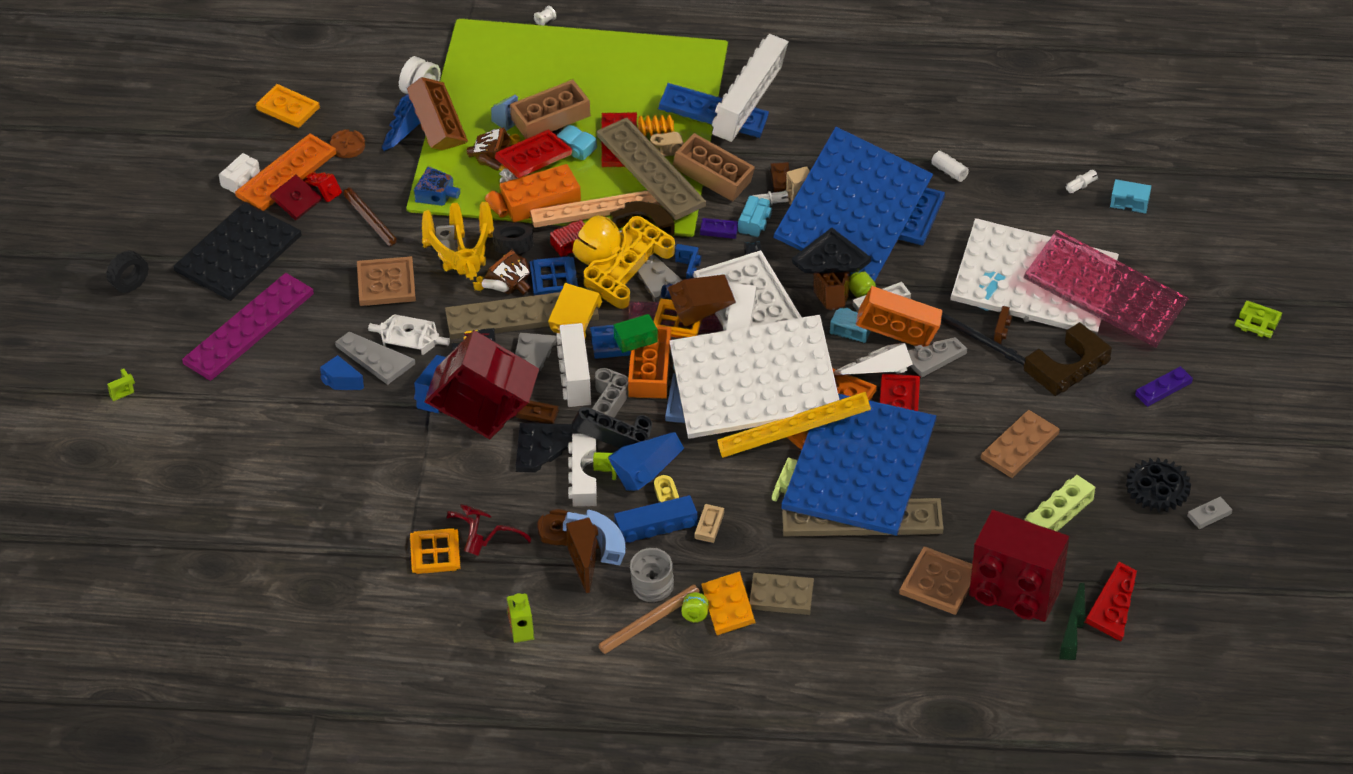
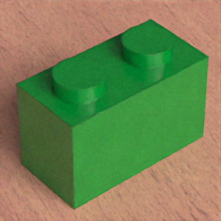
(635, 333)

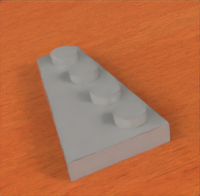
(655, 275)
(535, 348)

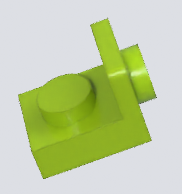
(122, 386)
(602, 463)

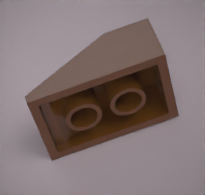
(700, 297)
(582, 549)

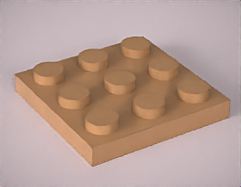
(386, 281)
(938, 580)

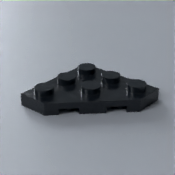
(831, 255)
(541, 444)

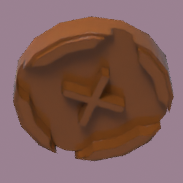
(348, 143)

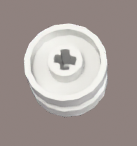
(415, 69)

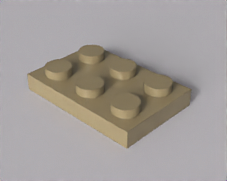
(781, 593)

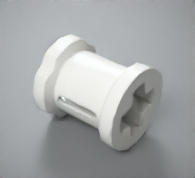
(548, 12)

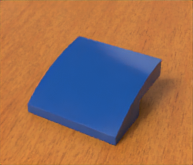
(604, 342)

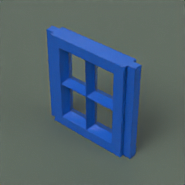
(537, 277)

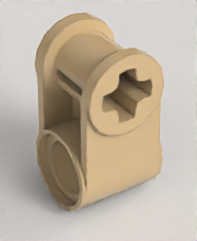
(667, 143)

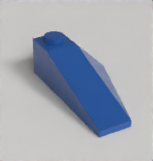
(403, 124)
(644, 460)

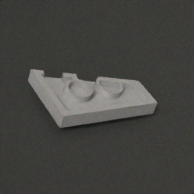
(935, 356)

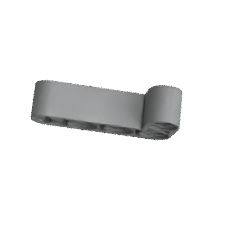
(613, 391)

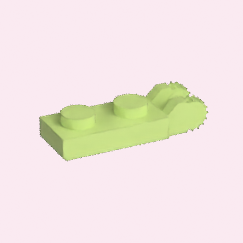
(784, 478)

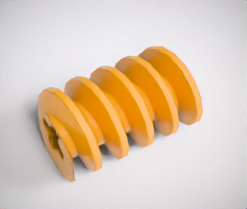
(655, 126)

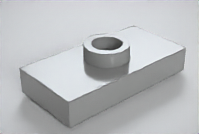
(1209, 512)

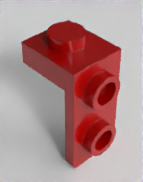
(326, 183)

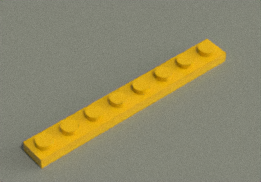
(793, 425)

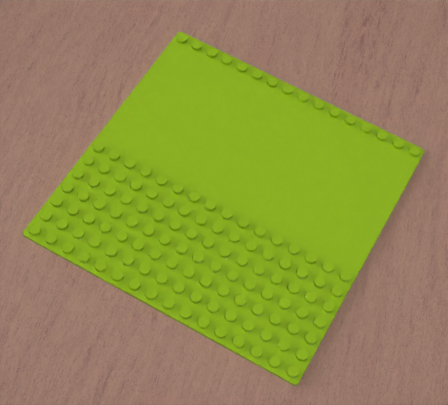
(611, 68)

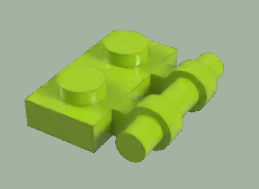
(1260, 315)

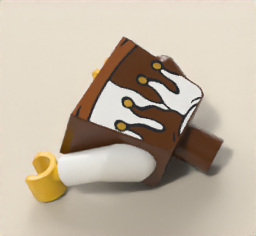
(490, 143)
(506, 275)

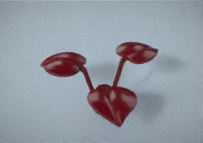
(475, 541)

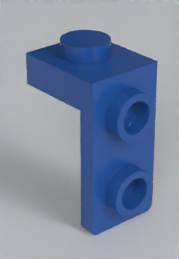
(688, 255)

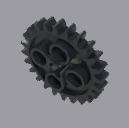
(1158, 484)

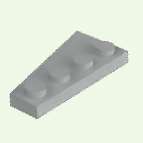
(377, 359)

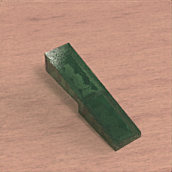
(1077, 617)

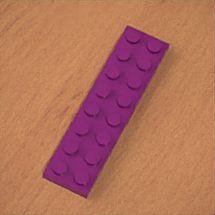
(247, 326)

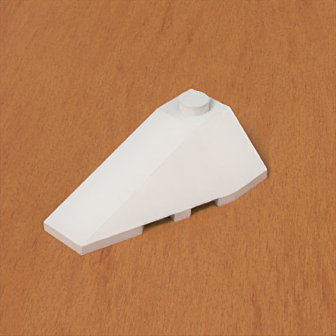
(886, 359)

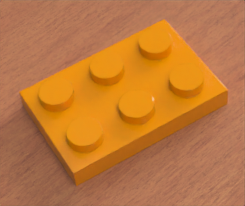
(287, 106)
(728, 603)

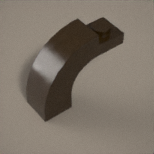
(651, 212)

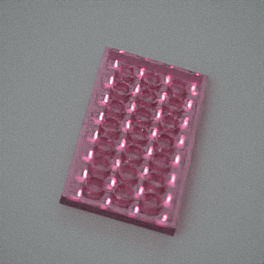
(1106, 288)

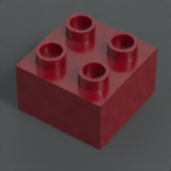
(1018, 566)

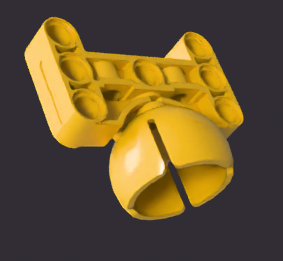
(611, 250)

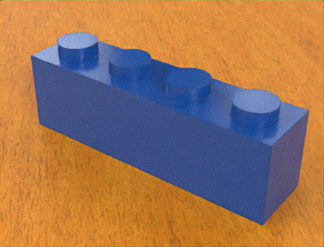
(656, 519)

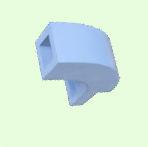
(609, 535)

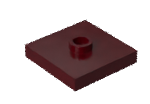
(295, 197)

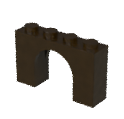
(1058, 376)

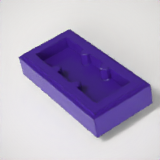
(719, 228)

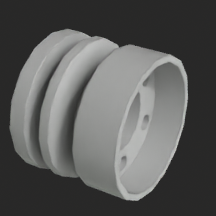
(652, 575)

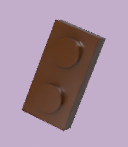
(779, 175)
(1004, 320)
(539, 412)

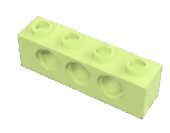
(1063, 504)

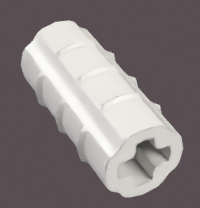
(949, 166)

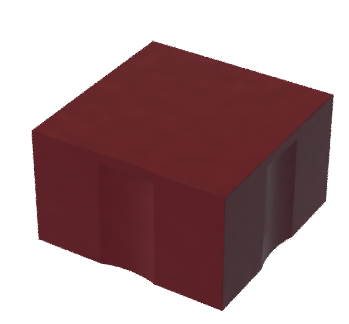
(482, 384)

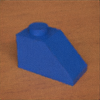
(341, 375)

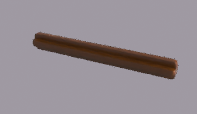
(369, 216)

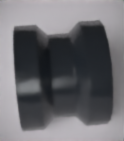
(751, 247)

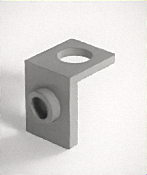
(447, 240)

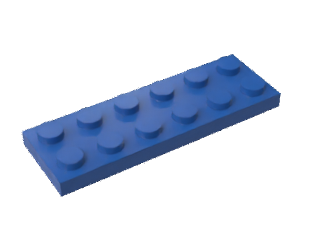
(703, 106)

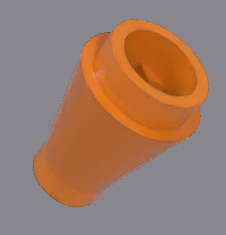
(496, 203)

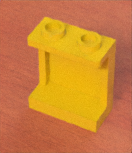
(574, 307)

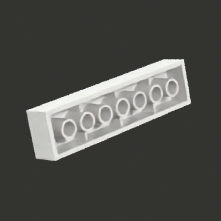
(749, 87)

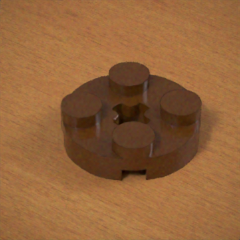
(546, 528)

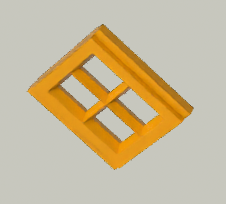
(675, 331)
(417, 551)

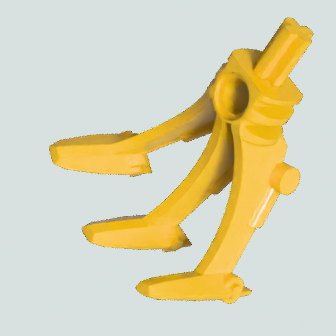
(464, 260)

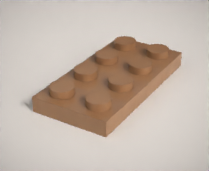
(1020, 443)

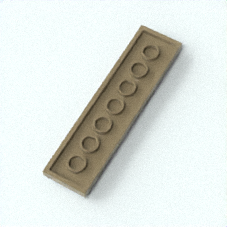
(651, 168)
(503, 314)
(920, 517)

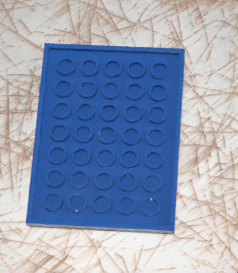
(857, 193)
(861, 467)

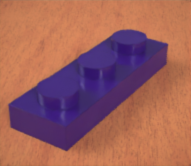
(1163, 386)

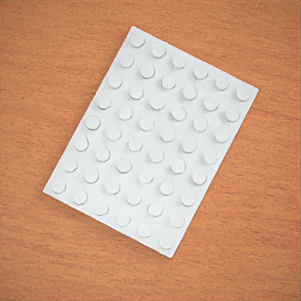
(1011, 254)
(752, 375)

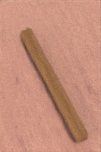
(645, 621)

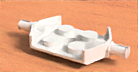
(421, 337)

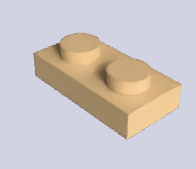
(709, 523)

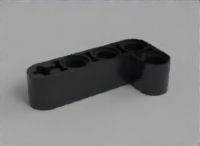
(611, 429)

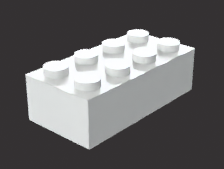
(574, 365)

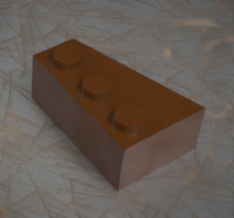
(832, 289)

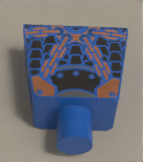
(435, 188)

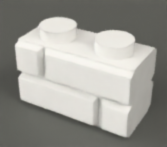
(239, 172)

